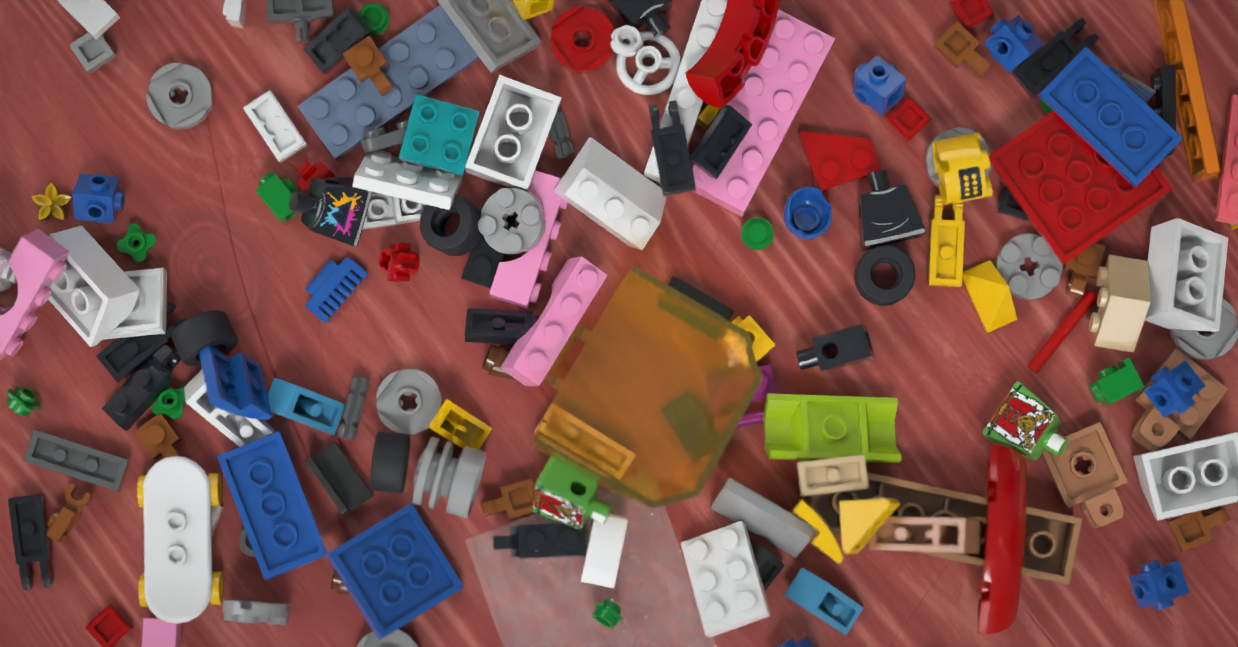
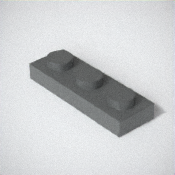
(76, 460)

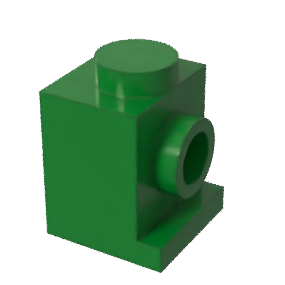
(277, 195)
(1115, 383)

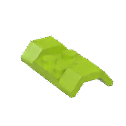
(830, 427)

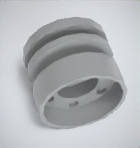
(449, 477)

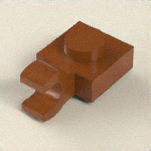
(958, 47)
(367, 63)
(1083, 266)
(158, 437)
(515, 499)
(64, 520)
(1194, 528)

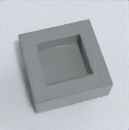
(92, 52)

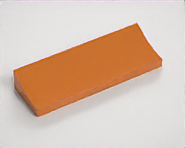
(1190, 92)

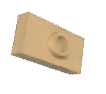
(832, 475)

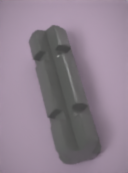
(559, 135)
(354, 407)

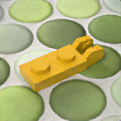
(946, 246)

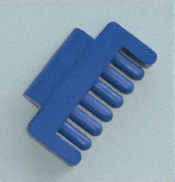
(327, 281)

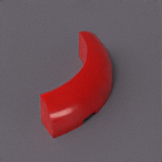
(734, 50)
(1003, 540)

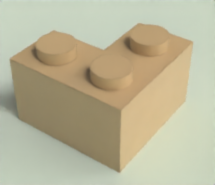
(1121, 303)

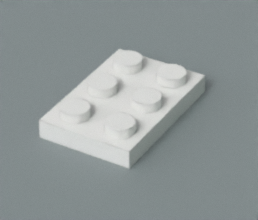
(405, 180)
(725, 579)

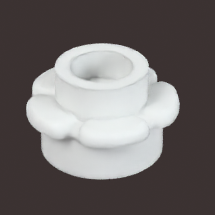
(629, 33)

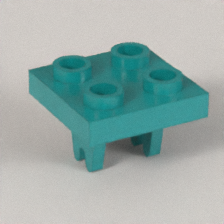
(439, 135)

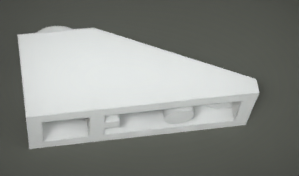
(236, 428)

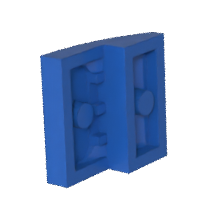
(235, 384)

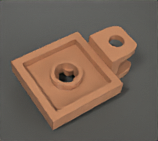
(1184, 424)
(1098, 485)

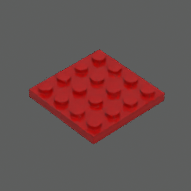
(1069, 187)

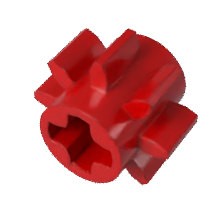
(308, 172)
(399, 262)

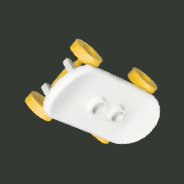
(179, 539)

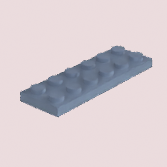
(418, 64)

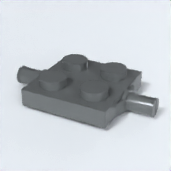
(299, 13)

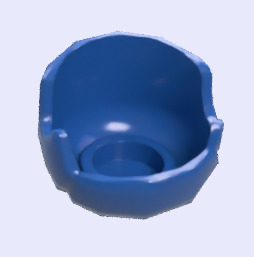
(807, 213)

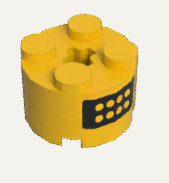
(961, 168)

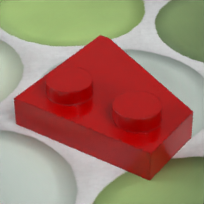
(838, 158)

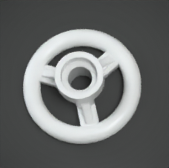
(672, 63)

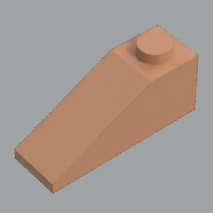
(927, 535)

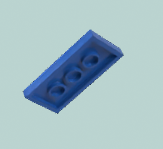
(1110, 117)
(272, 506)

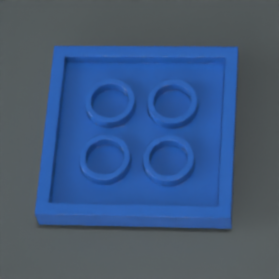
(395, 571)

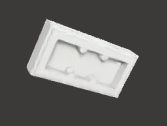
(275, 126)

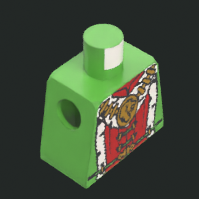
(1026, 425)
(568, 495)

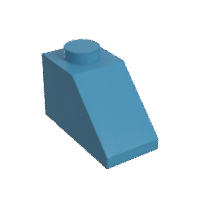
(305, 406)
(824, 601)

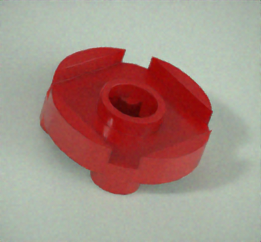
(564, 36)

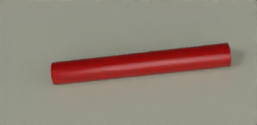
(1062, 331)

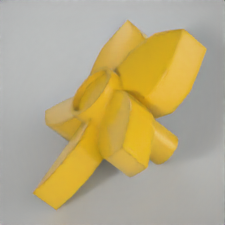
(51, 203)

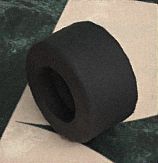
(464, 239)
(905, 275)
(202, 330)
(389, 462)

